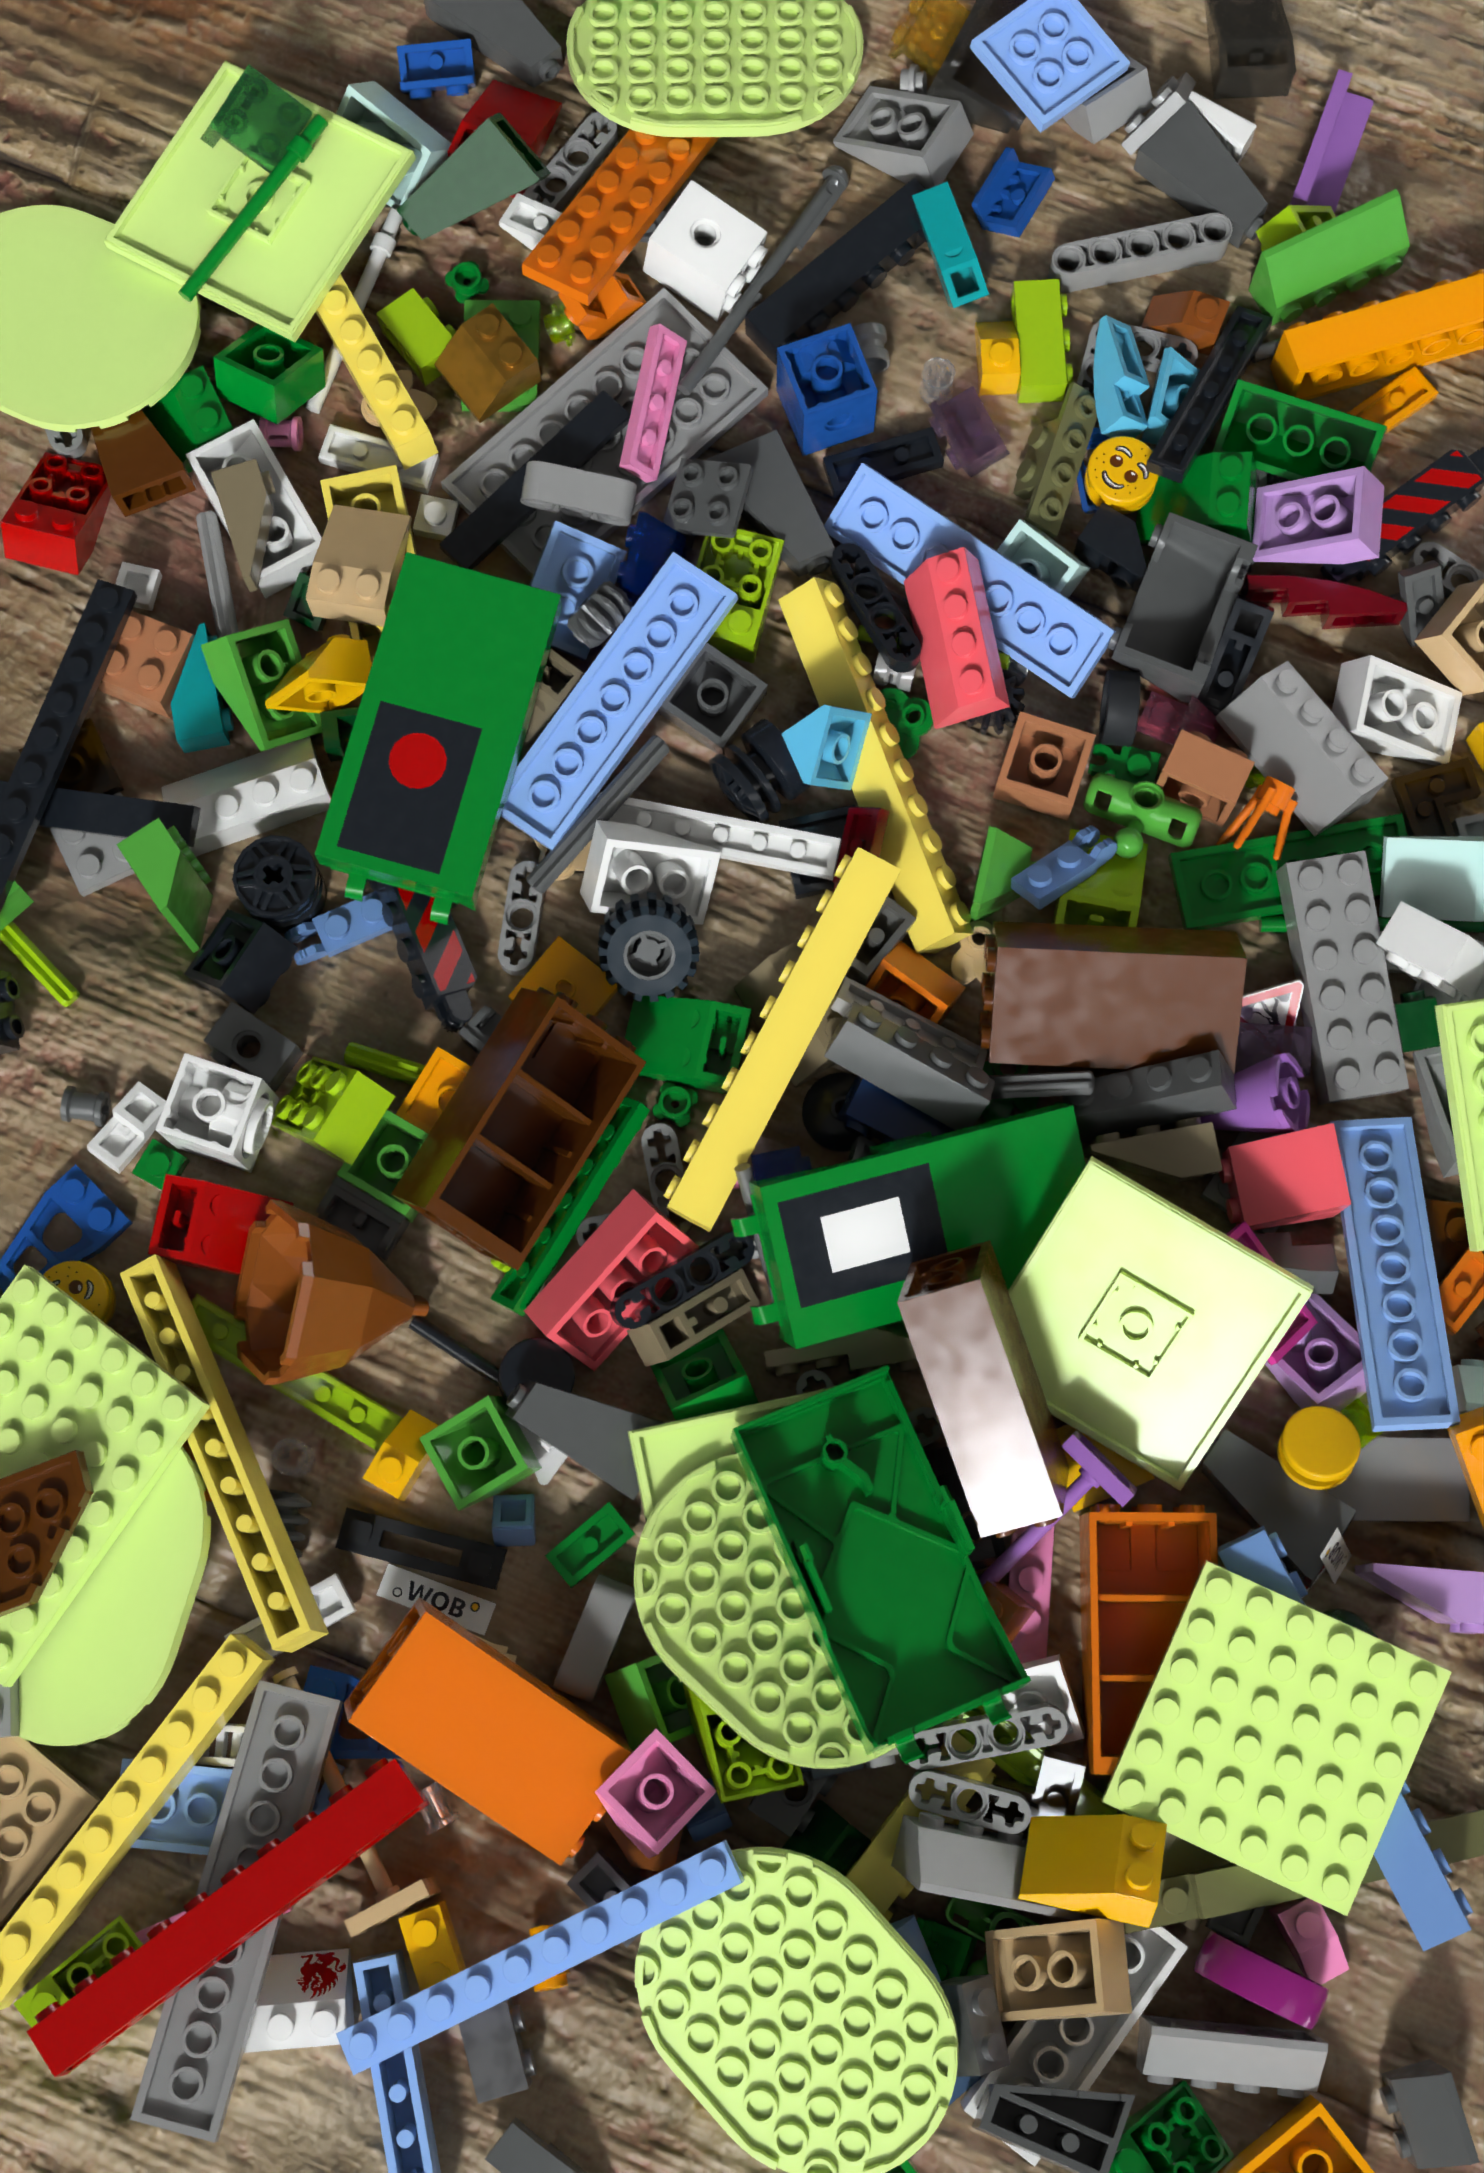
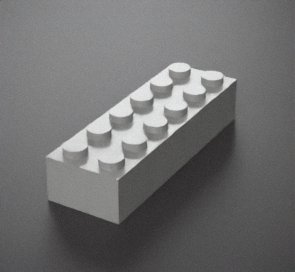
(1344, 975)

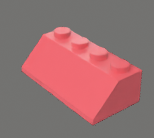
(955, 638)
(620, 1253)

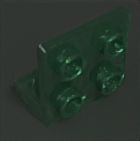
(258, 119)

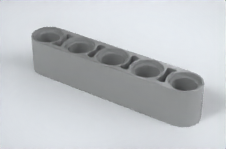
(1152, 240)

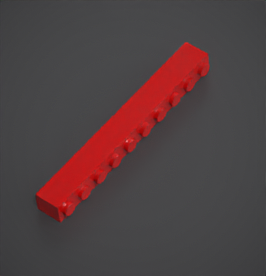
(226, 1918)

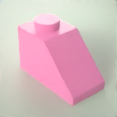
(1310, 1939)

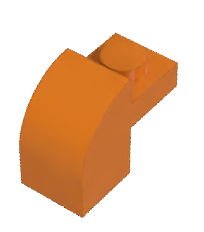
(608, 310)

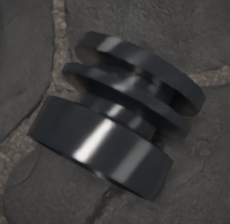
(755, 777)
(284, 903)

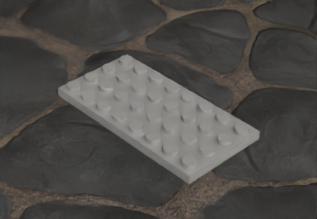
(614, 365)

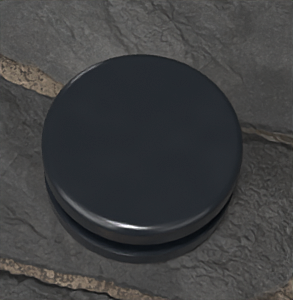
(538, 1361)

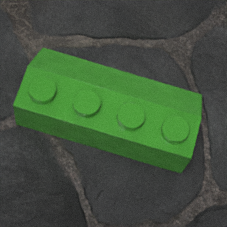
(1331, 259)
(171, 878)

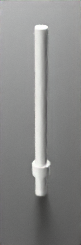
(381, 248)

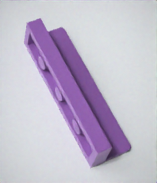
(1333, 146)

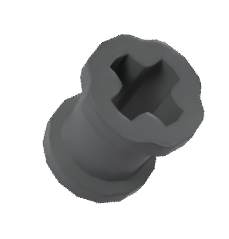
(85, 1106)

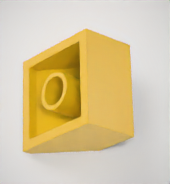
(324, 678)

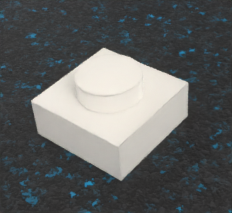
(435, 517)
(143, 581)

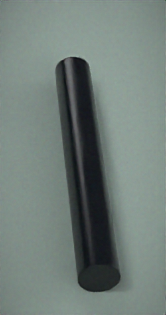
(455, 1349)

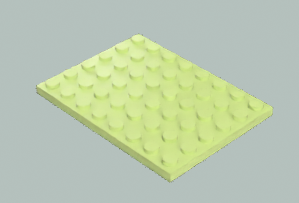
(88, 1390)

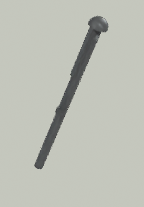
(835, 183)

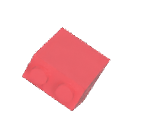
(1285, 1179)

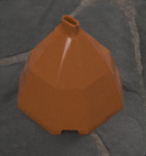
(313, 1297)

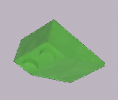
(246, 672)

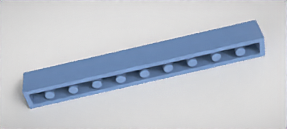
(1403, 1851)

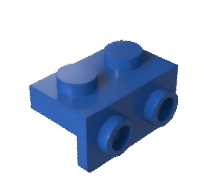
(436, 68)
(1011, 194)

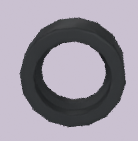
(1119, 708)

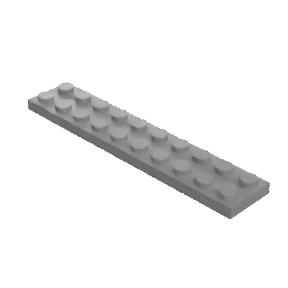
(210, 2018)

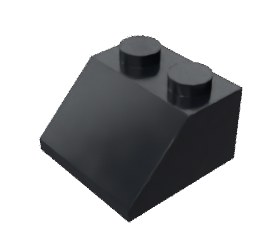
(242, 960)

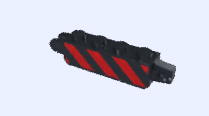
(1417, 507)
(432, 953)

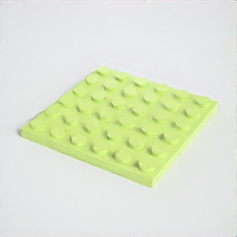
(1276, 1737)

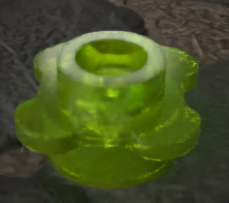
(558, 326)

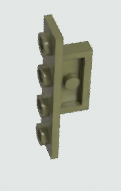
(1055, 460)

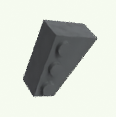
(1058, 2125)

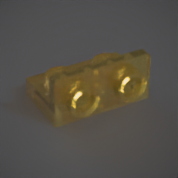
(928, 32)

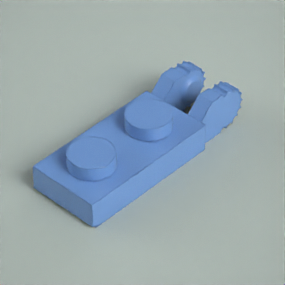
(1063, 868)
(340, 929)

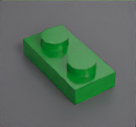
(590, 1545)

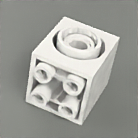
(705, 251)
(217, 1113)

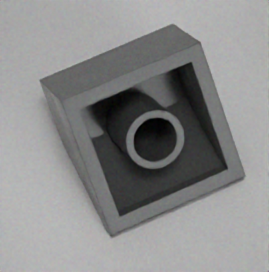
(1427, 2116)

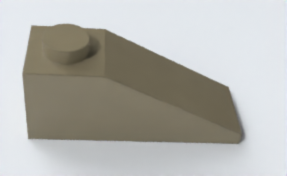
(247, 513)
(694, 1319)

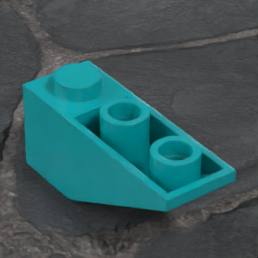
(950, 245)
(197, 703)

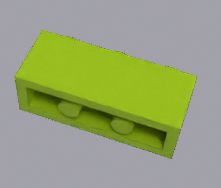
(1043, 341)

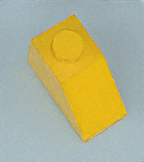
(997, 358)
(401, 1457)

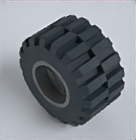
(648, 947)

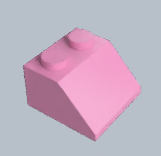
(654, 1794)

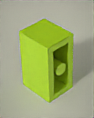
(416, 333)

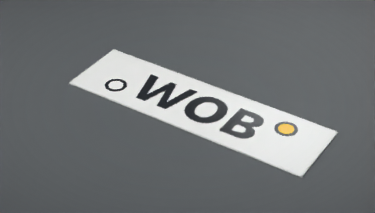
(1335, 1555)
(465, 1609)

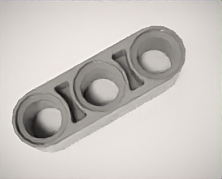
(578, 493)
(595, 1638)

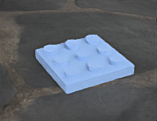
(1049, 58)

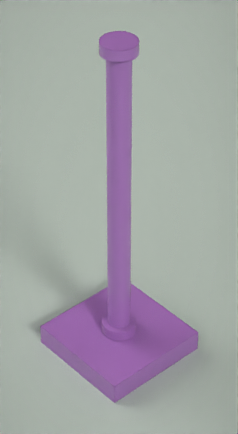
(1095, 1471)

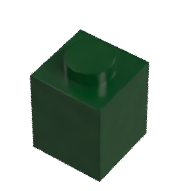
(1417, 1021)

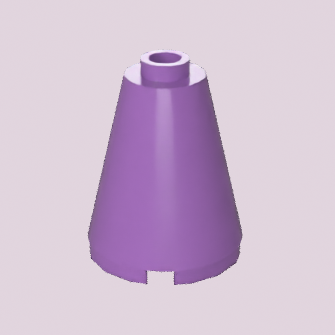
(1267, 1099)

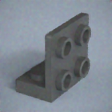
(708, 498)

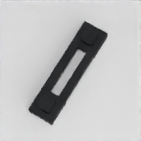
(364, 1531)

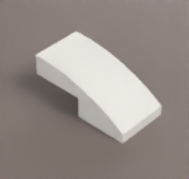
(129, 1128)

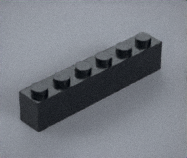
(839, 274)

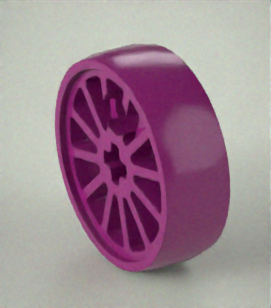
(1261, 1980)

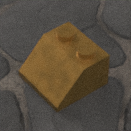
(488, 363)

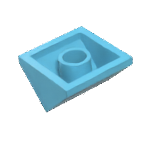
(1170, 387)
(828, 745)

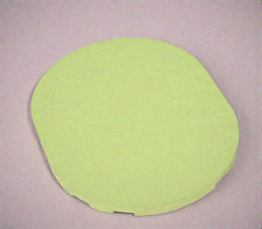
(714, 63)
(83, 325)
(125, 1622)
(734, 1624)
(801, 2019)

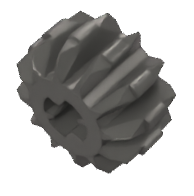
(600, 614)

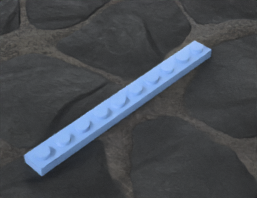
(540, 1957)

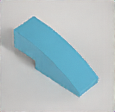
(1118, 380)

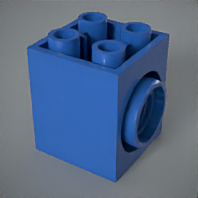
(826, 389)

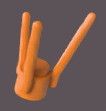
(1268, 797)

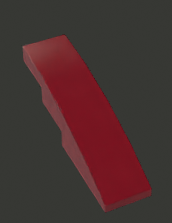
(1335, 602)

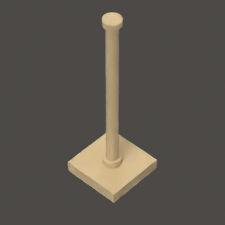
(390, 1899)

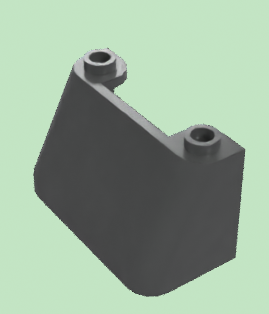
(1182, 605)

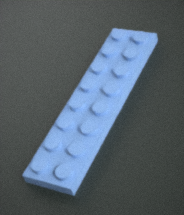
(1027, 615)
(615, 700)
(1394, 1278)

